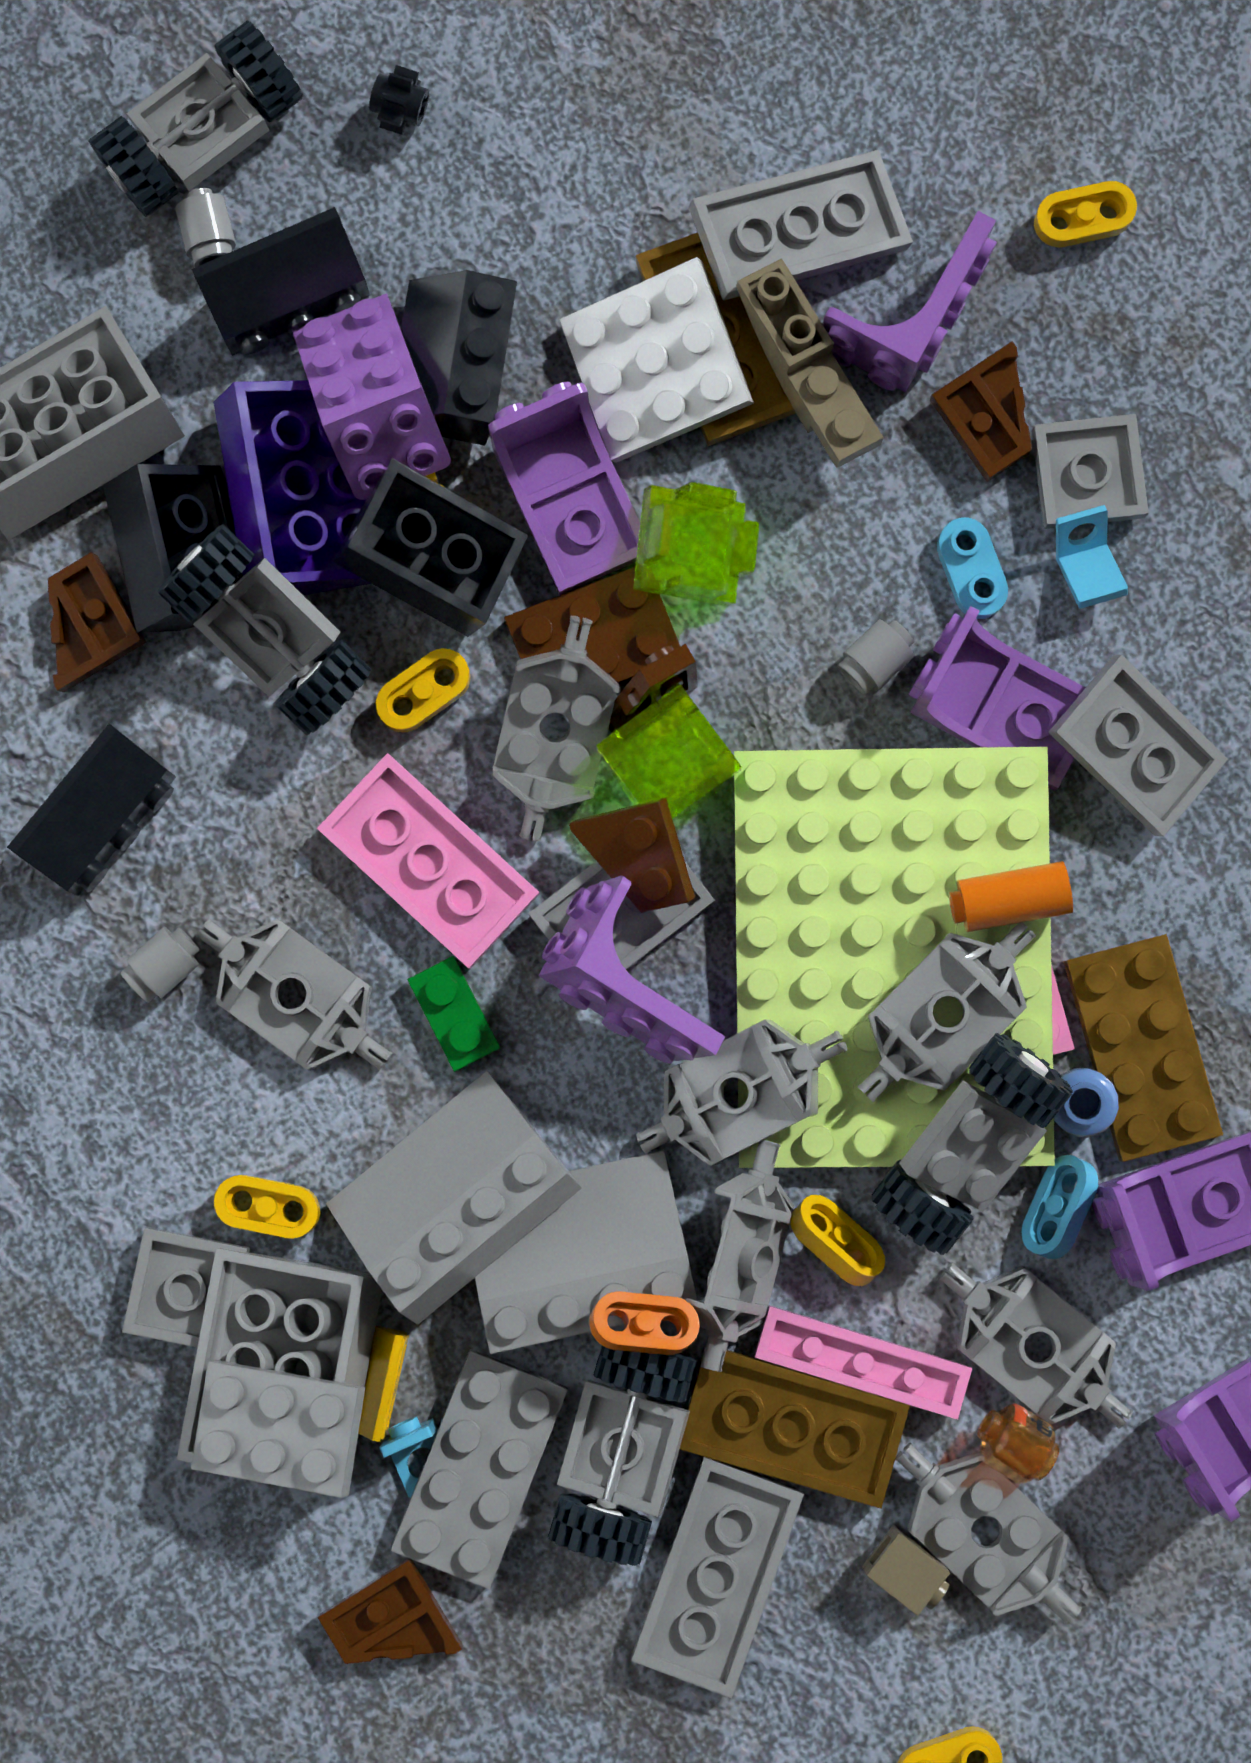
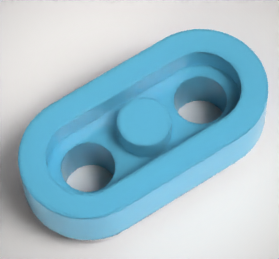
(972, 566)
(1059, 1207)

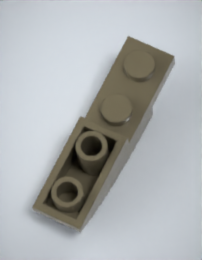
(805, 365)

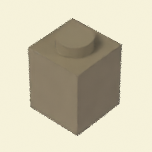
(907, 1571)

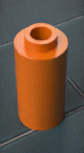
(1012, 897)

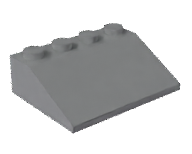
(74, 420)
(451, 1198)
(603, 1240)
(283, 1320)

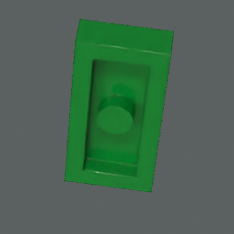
(454, 1013)

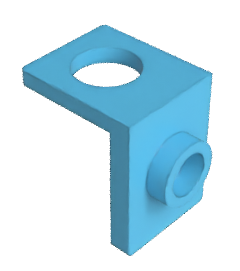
(1088, 561)
(403, 1441)

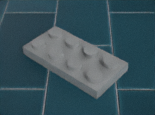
(807, 217)
(479, 1469)
(717, 1576)

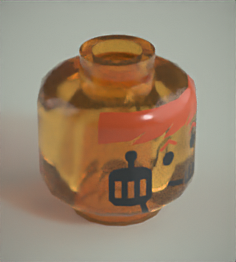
(1018, 1443)

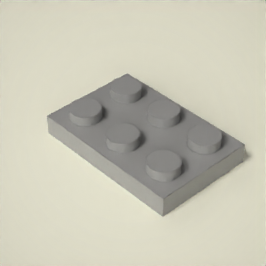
(1138, 745)
(633, 931)
(278, 1428)

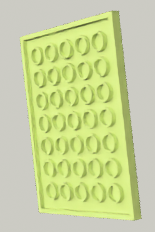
(849, 891)

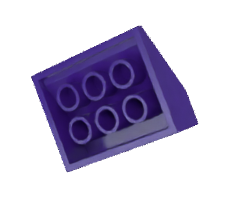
(286, 483)

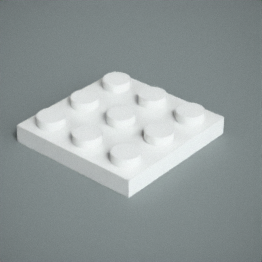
(656, 360)

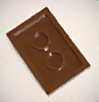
(623, 632)

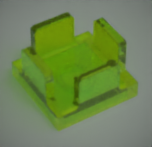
(694, 543)
(669, 755)

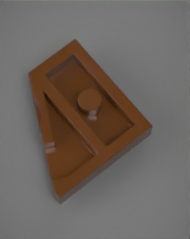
(988, 412)
(88, 622)
(661, 674)
(641, 847)
(390, 1619)

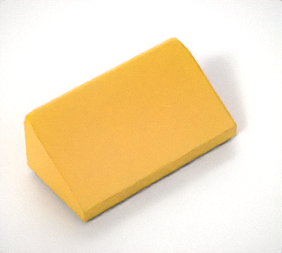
(382, 1381)

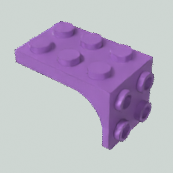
(898, 351)
(369, 394)
(566, 486)
(993, 694)
(591, 976)
(1178, 1211)
(1212, 1440)

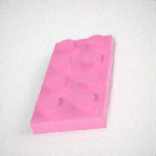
(428, 861)

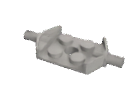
(563, 769)
(335, 1003)
(904, 1023)
(780, 1084)
(746, 1256)
(994, 1333)
(1013, 1569)

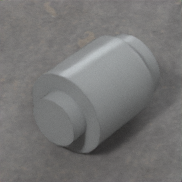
(204, 225)
(876, 656)
(160, 963)

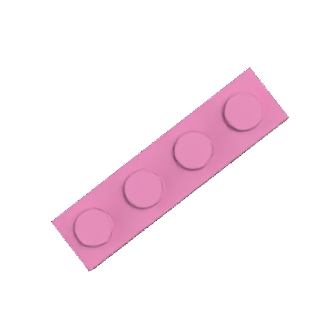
(863, 1362)

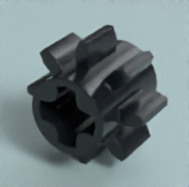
(399, 99)

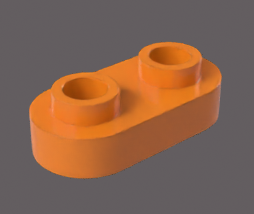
(642, 1322)

